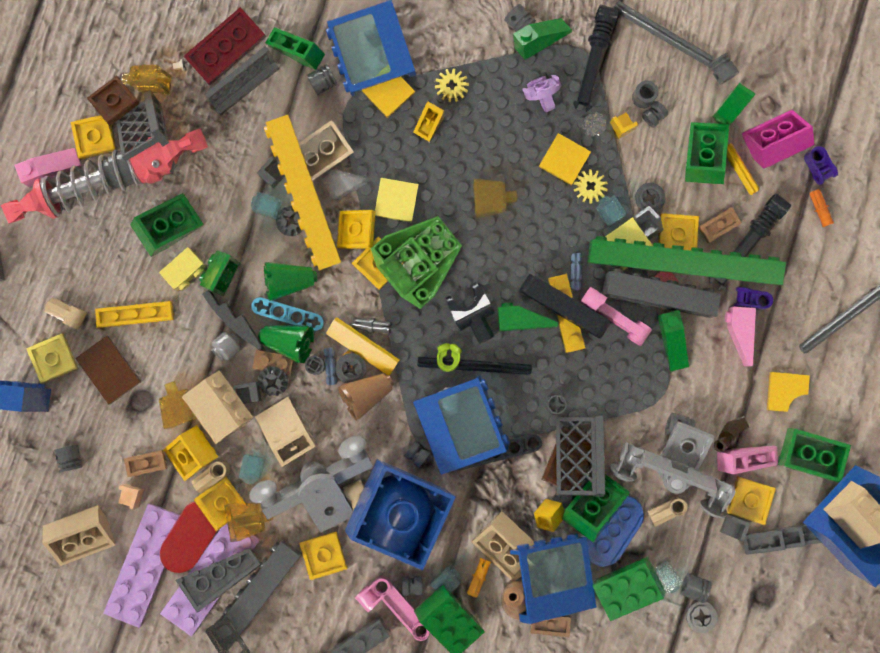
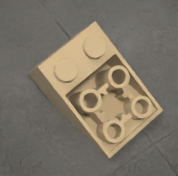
(285, 432)

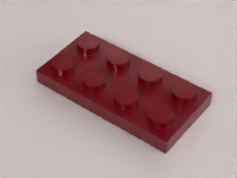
(224, 46)

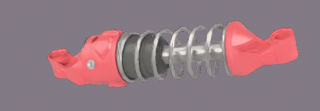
(111, 172)

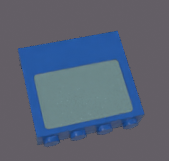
(370, 47)
(462, 425)
(555, 578)

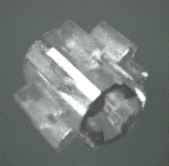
(594, 124)

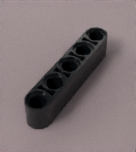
(564, 306)
(523, 449)

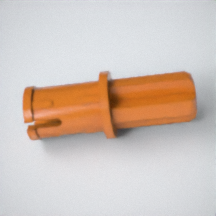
(821, 208)

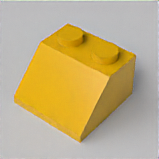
(190, 452)

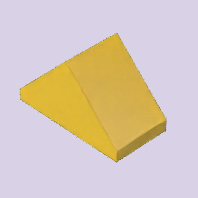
(429, 121)

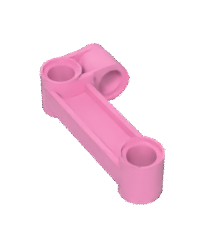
(637, 331)
(396, 602)

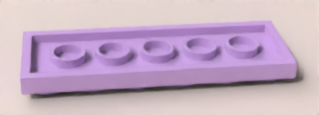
(141, 568)
(179, 608)

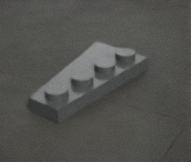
(212, 581)

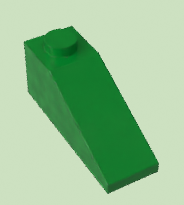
(539, 36)
(296, 48)
(733, 104)
(519, 318)
(674, 340)

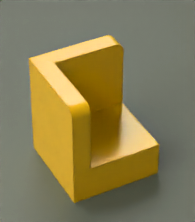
(623, 125)
(549, 515)

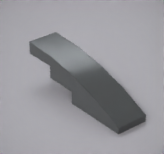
(238, 324)
(779, 539)

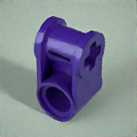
(823, 165)
(750, 298)

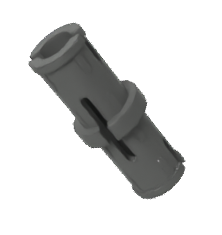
(372, 325)

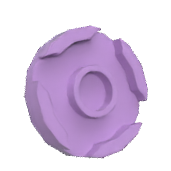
(542, 90)

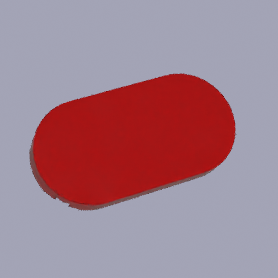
(186, 540)

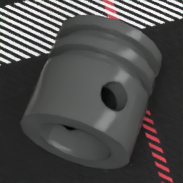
(519, 18)
(723, 68)
(321, 79)
(645, 94)
(673, 418)
(68, 458)
(696, 588)

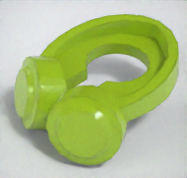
(442, 352)

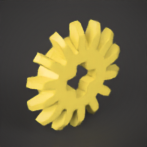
(457, 89)
(582, 184)

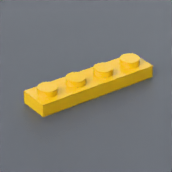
(570, 333)

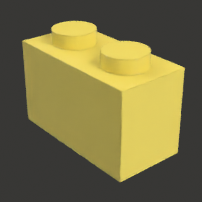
(183, 269)

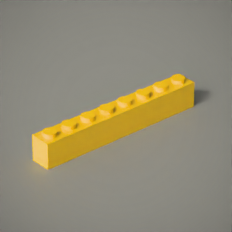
(303, 192)

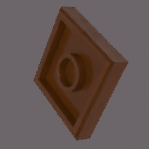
(113, 100)

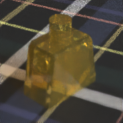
(148, 78)
(491, 197)
(174, 408)
(244, 520)

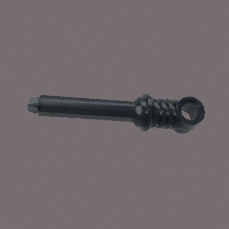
(599, 41)
(760, 227)

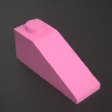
(46, 165)
(742, 331)
(747, 459)

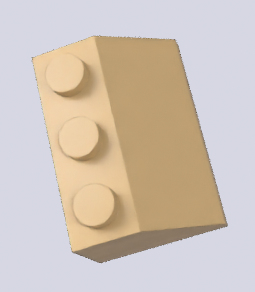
(324, 149)
(217, 407)
(856, 515)
(78, 535)
(498, 539)

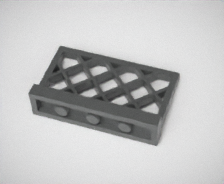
(242, 81)
(154, 121)
(596, 460)

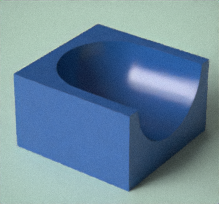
(399, 514)
(860, 562)

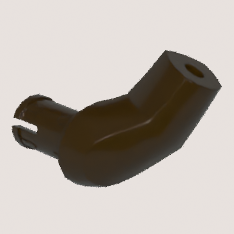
(730, 433)

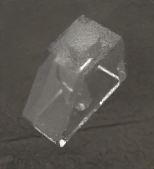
(342, 183)

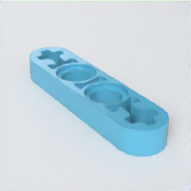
(288, 312)

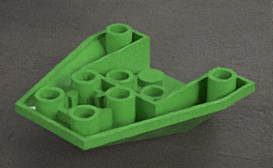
(427, 256)

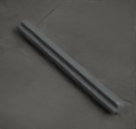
(663, 33)
(840, 321)

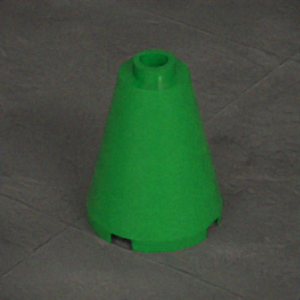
(287, 279)
(288, 340)

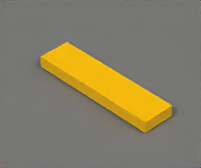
(134, 314)
(362, 346)

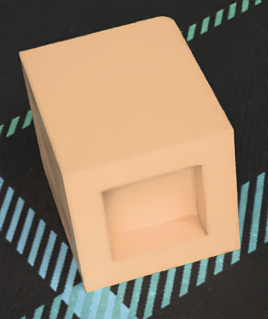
(130, 495)

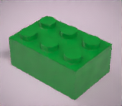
(814, 455)
(629, 589)
(449, 621)

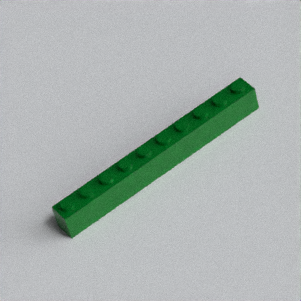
(685, 261)

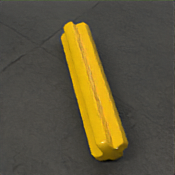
(741, 170)

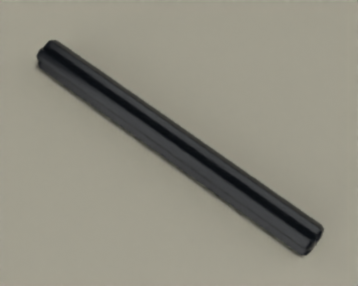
(473, 365)

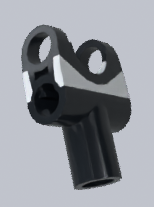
(473, 315)

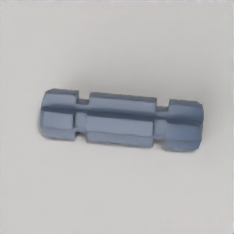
(576, 271)
(330, 366)

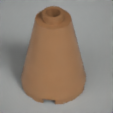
(365, 393)
(509, 604)

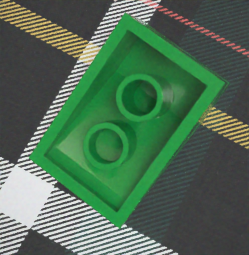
(707, 153)
(166, 224)
(219, 273)
(591, 513)

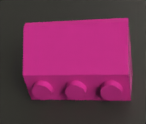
(779, 138)

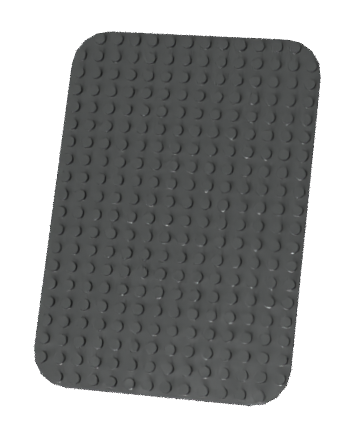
(504, 139)

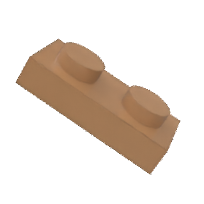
(720, 225)
(267, 359)
(145, 463)
(555, 627)

